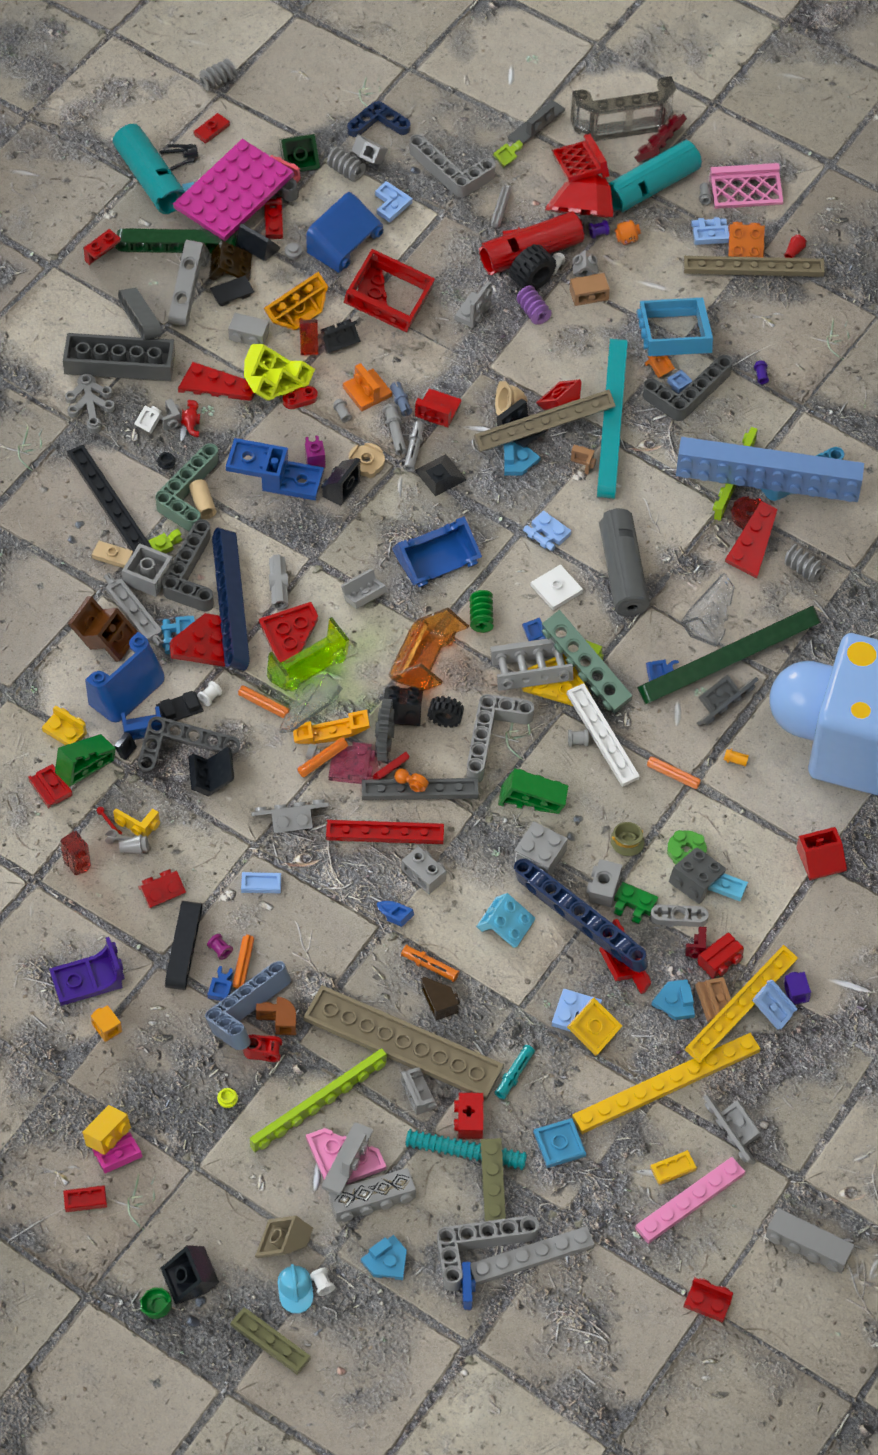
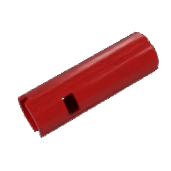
(551, 234)

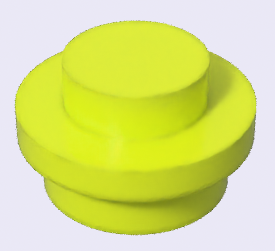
(227, 1098)

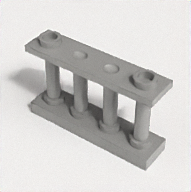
(527, 651)

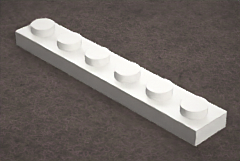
(603, 735)

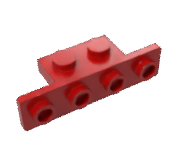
(623, 972)

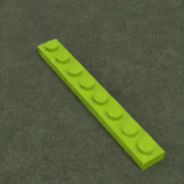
(313, 1104)

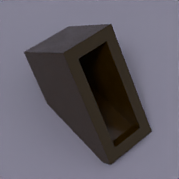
(440, 998)

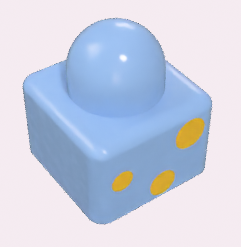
(836, 711)

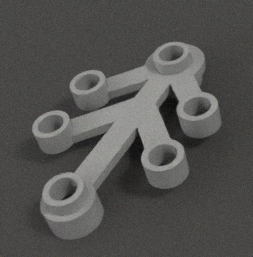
(89, 399)

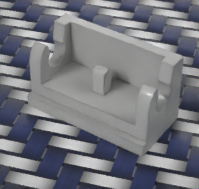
(417, 1091)

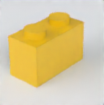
(106, 1129)

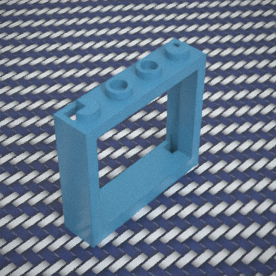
(675, 308)

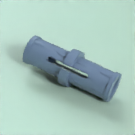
(401, 399)

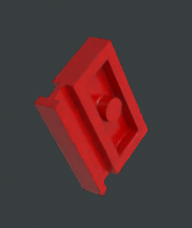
(50, 786)

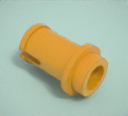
(736, 757)

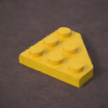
(558, 690)

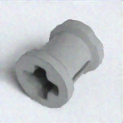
(578, 737)

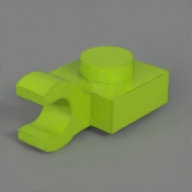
(506, 153)
(165, 543)

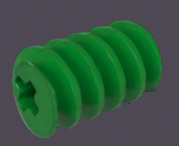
(481, 611)

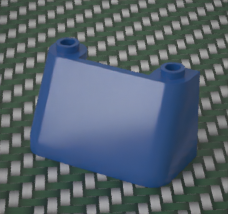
(341, 231)
(438, 552)
(128, 684)

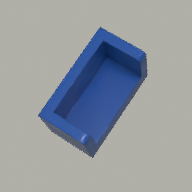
(138, 726)

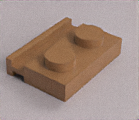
(713, 996)

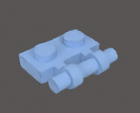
(710, 231)
(550, 527)

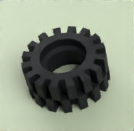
(445, 711)

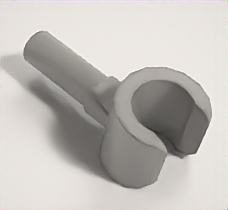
(114, 835)

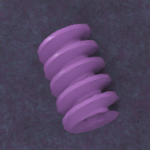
(533, 305)

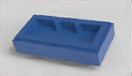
(468, 1286)

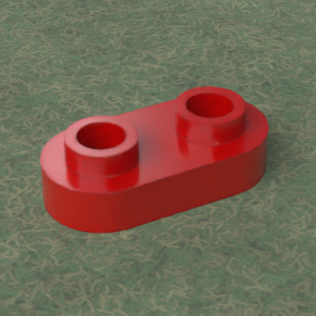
(300, 397)

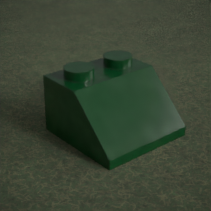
(300, 151)

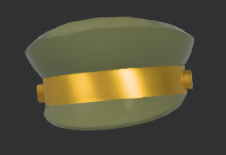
(627, 839)

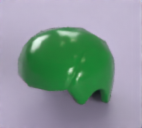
(156, 1303)

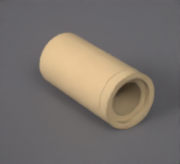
(202, 499)

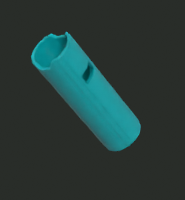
(148, 167)
(654, 175)

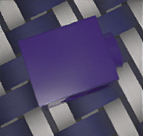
(797, 988)

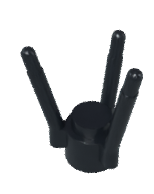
(188, 151)

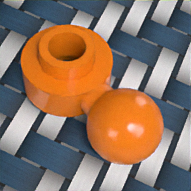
(416, 781)

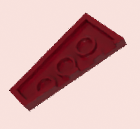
(659, 140)

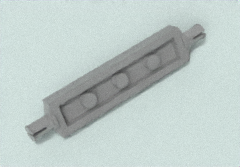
(133, 609)

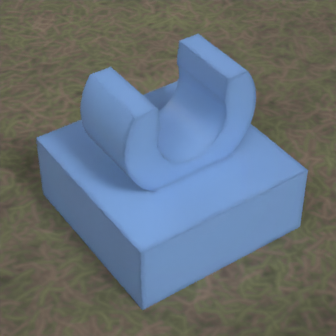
(679, 381)

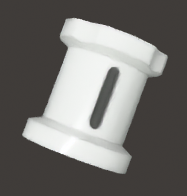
(211, 692)
(322, 1281)

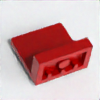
(437, 407)

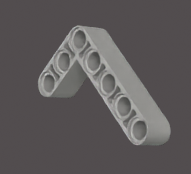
(458, 182)
(484, 730)
(478, 1240)

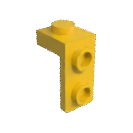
(144, 828)

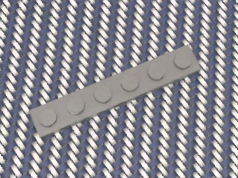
(531, 1255)

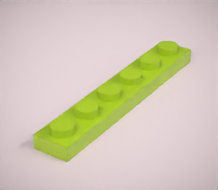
(726, 492)

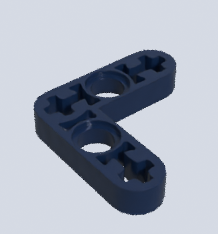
(378, 115)

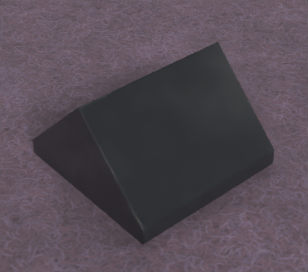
(256, 243)

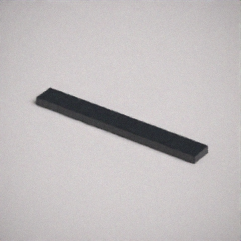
(107, 497)

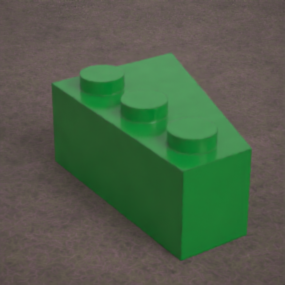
(533, 791)

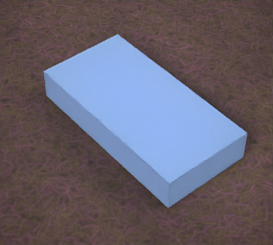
(261, 882)

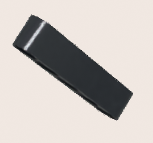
(183, 945)

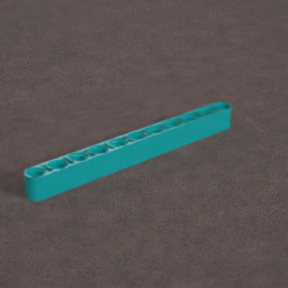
(612, 420)

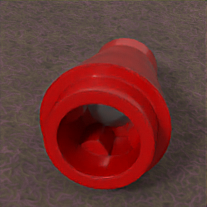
(796, 245)

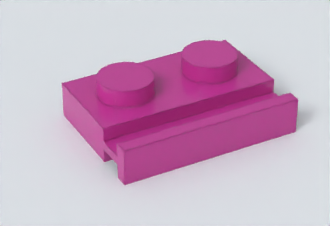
(122, 1153)

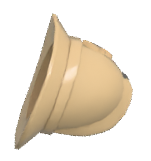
(507, 396)

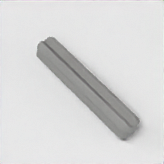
(501, 206)

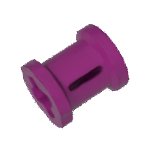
(219, 946)

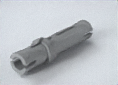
(418, 428)

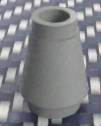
(137, 845)

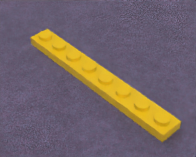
(739, 1004)

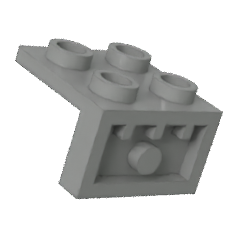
(475, 306)

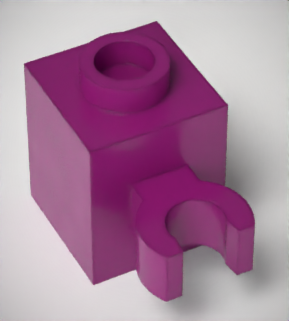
(315, 452)

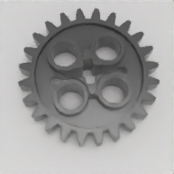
(384, 729)

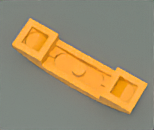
(332, 730)

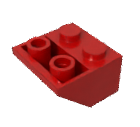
(821, 853)

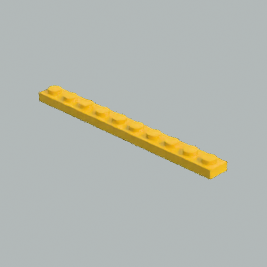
(665, 1083)

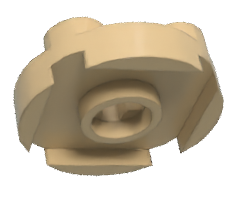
(376, 456)

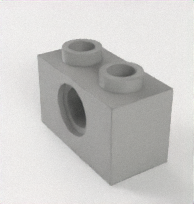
(604, 893)

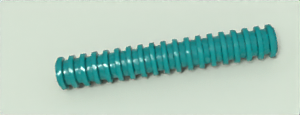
(460, 1148)

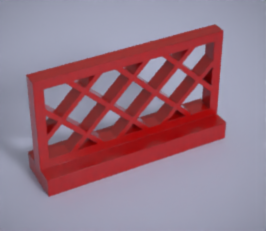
(592, 155)

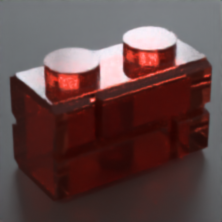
(75, 853)

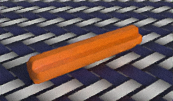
(263, 701)
(322, 757)
(673, 772)
(243, 961)

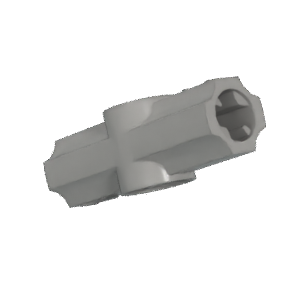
(278, 582)

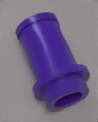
(761, 370)

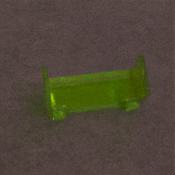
(310, 661)

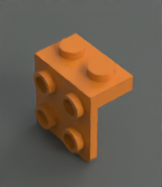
(746, 240)

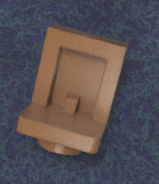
(583, 456)

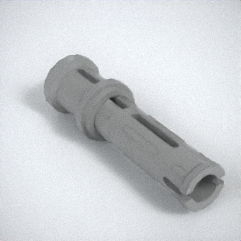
(393, 421)

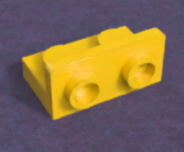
(64, 726)

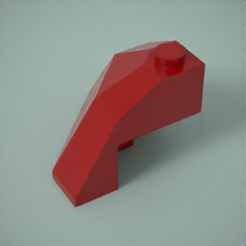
(584, 197)

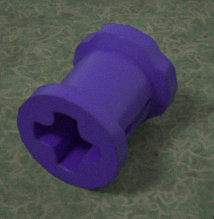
(599, 229)

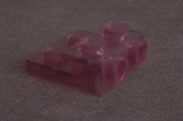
(352, 764)

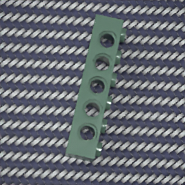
(573, 637)

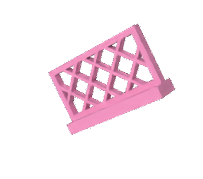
(744, 174)

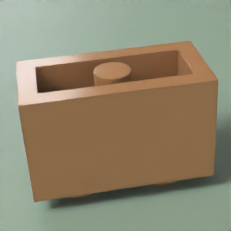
(589, 289)

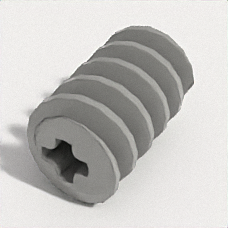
(217, 73)
(345, 164)
(802, 564)

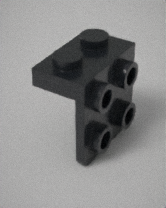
(406, 704)
(212, 773)

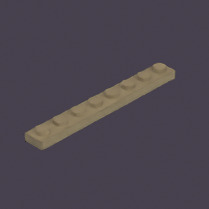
(754, 266)
(544, 420)

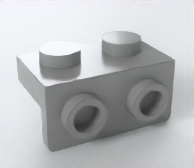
(363, 589)

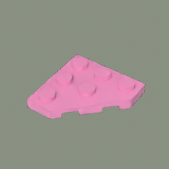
(326, 1146)

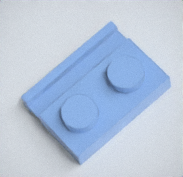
(774, 1004)

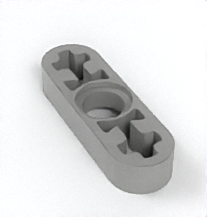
(672, 921)

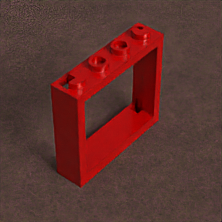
(378, 309)

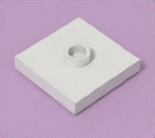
(556, 587)

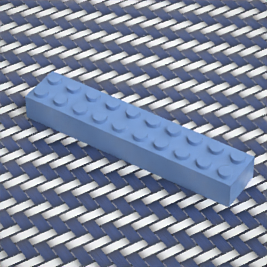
(769, 469)

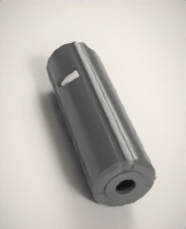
(623, 562)

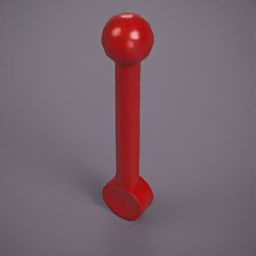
(100, 811)

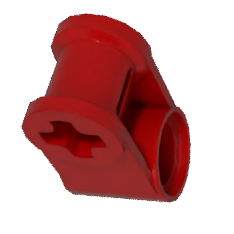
(264, 1048)

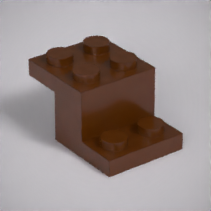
(102, 628)

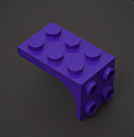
(89, 975)

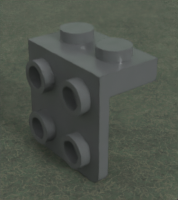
(696, 874)

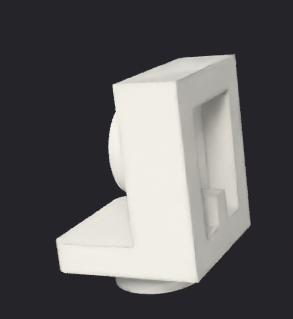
(149, 418)

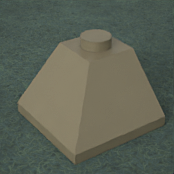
(284, 1236)

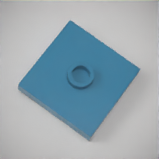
(559, 1143)

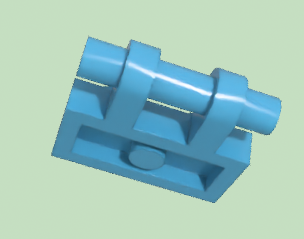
(167, 629)

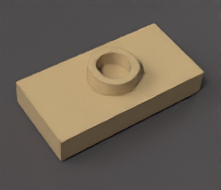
(111, 554)

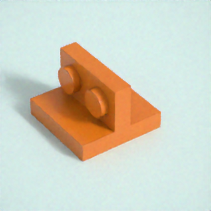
(366, 388)

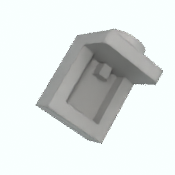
(173, 416)

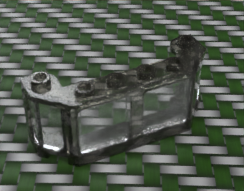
(623, 115)

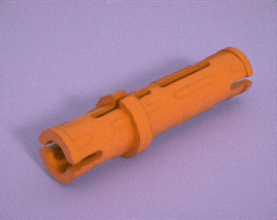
(409, 952)

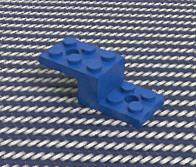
(273, 467)

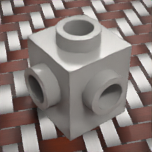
(585, 264)

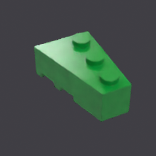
(83, 758)

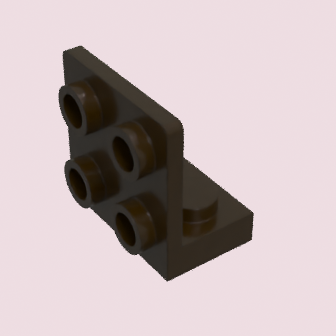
(230, 260)

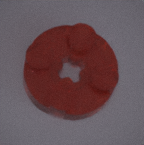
(739, 510)

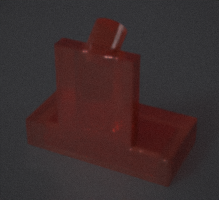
(308, 337)

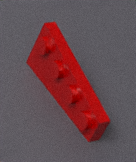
(211, 381)
(752, 543)

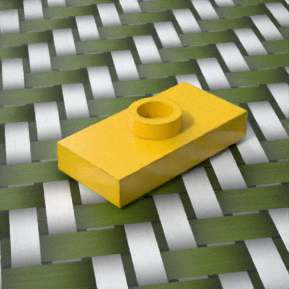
(673, 1167)

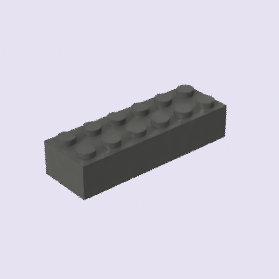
(119, 356)

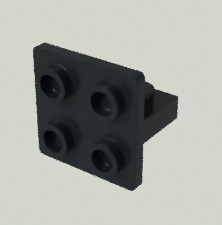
(339, 337)

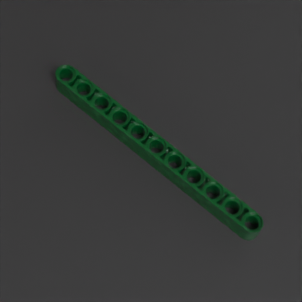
(728, 654)

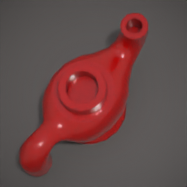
(191, 418)

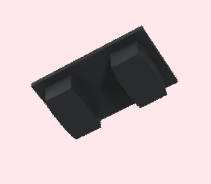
(232, 290)
(180, 707)

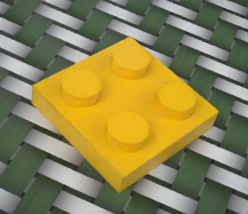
(594, 1026)

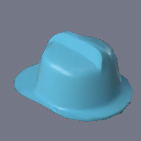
(295, 1289)

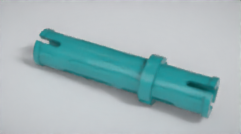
(510, 1078)

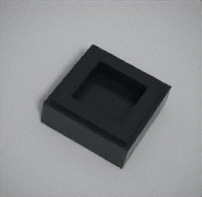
(125, 746)

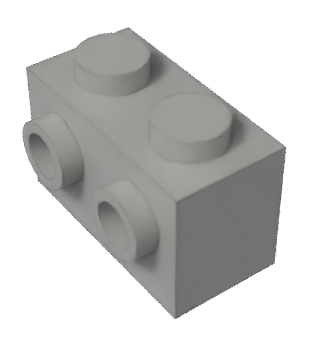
(423, 870)

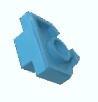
(518, 459)
(675, 1000)
(386, 1259)

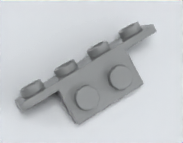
(291, 818)
(737, 1124)
(347, 1158)

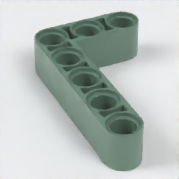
(170, 497)

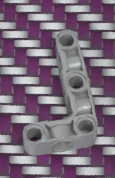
(197, 255)

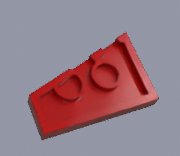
(373, 285)

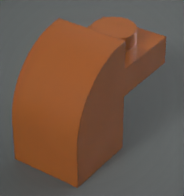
(282, 1012)

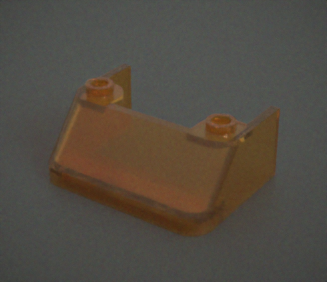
(422, 648)

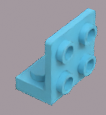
(507, 919)

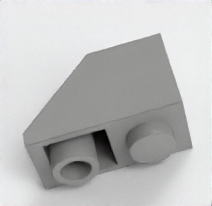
(369, 150)

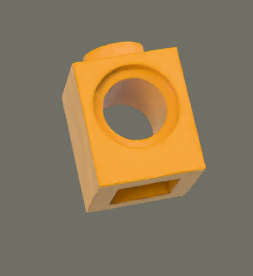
(106, 1023)

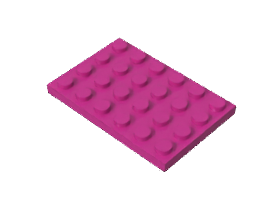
(233, 189)

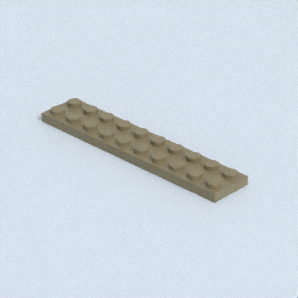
(403, 1042)

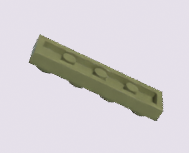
(493, 1179)
(270, 1340)

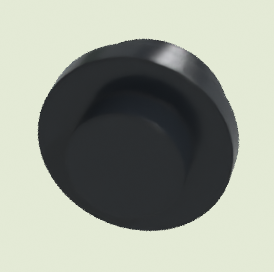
(166, 460)

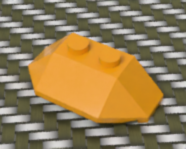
(302, 301)

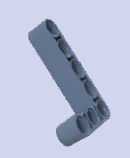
(225, 1015)

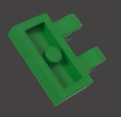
(634, 898)

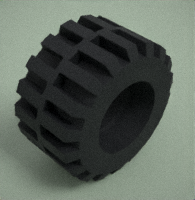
(533, 267)

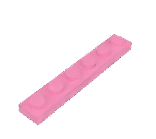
(690, 1200)

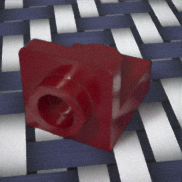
(699, 945)

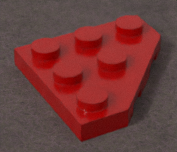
(289, 630)
(200, 642)

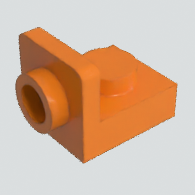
(660, 365)

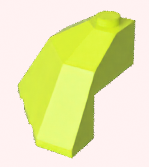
(273, 374)

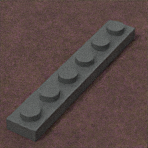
(437, 789)

